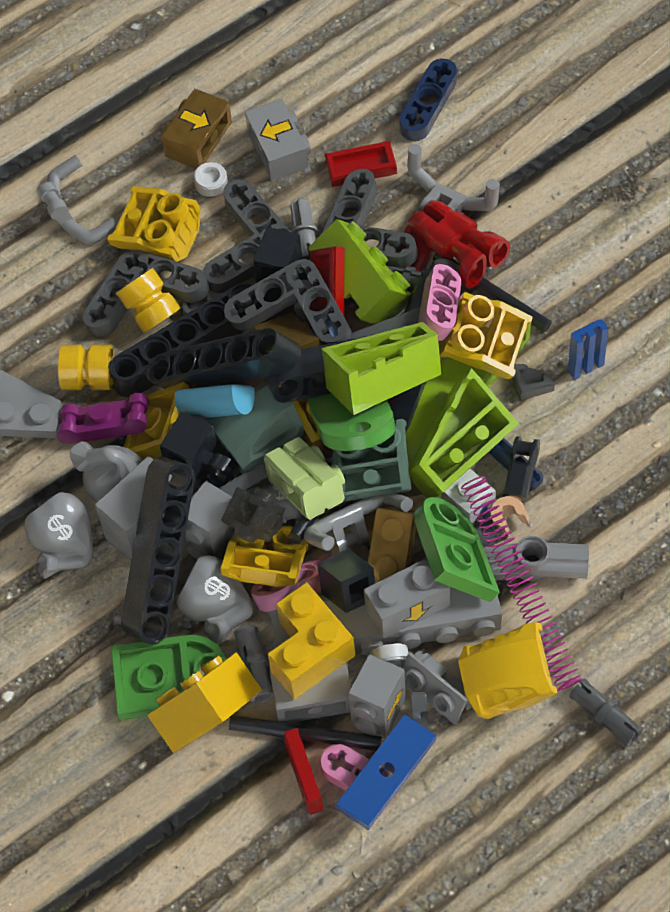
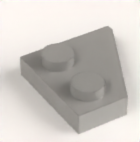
(27, 410)

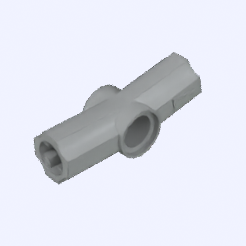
(555, 559)

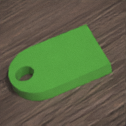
(350, 432)
(454, 549)
(150, 670)

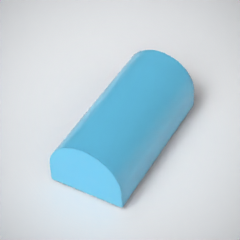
(216, 400)

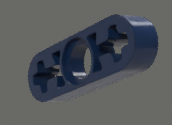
(428, 112)

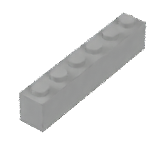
(463, 617)

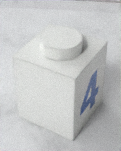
(456, 497)

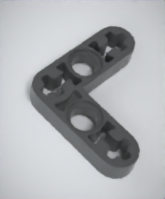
(349, 198)
(221, 263)
(122, 276)
(291, 292)

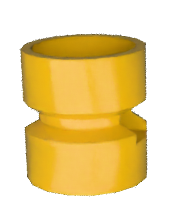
(148, 300)
(85, 367)

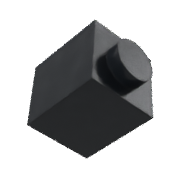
(344, 579)

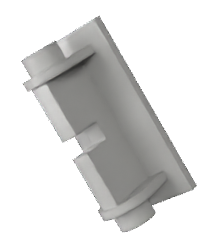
(426, 676)

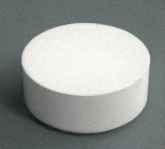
(210, 179)
(392, 653)

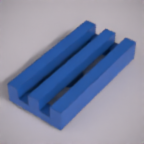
(593, 346)

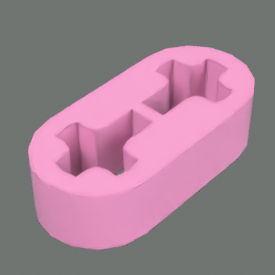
(353, 761)

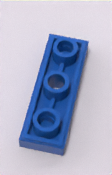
(398, 754)

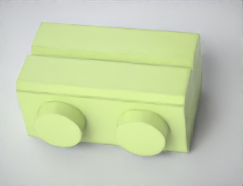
(305, 477)

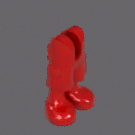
(450, 234)

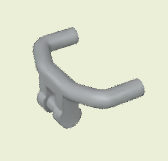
(446, 195)
(57, 209)
(351, 516)

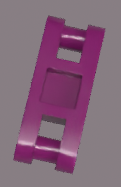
(103, 420)

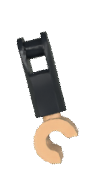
(517, 483)

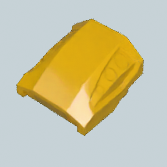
(157, 223)
(486, 335)
(265, 562)
(506, 672)

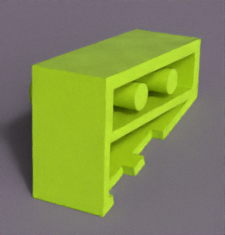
(366, 276)
(381, 365)
(460, 436)

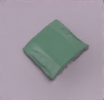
(260, 431)
(376, 469)

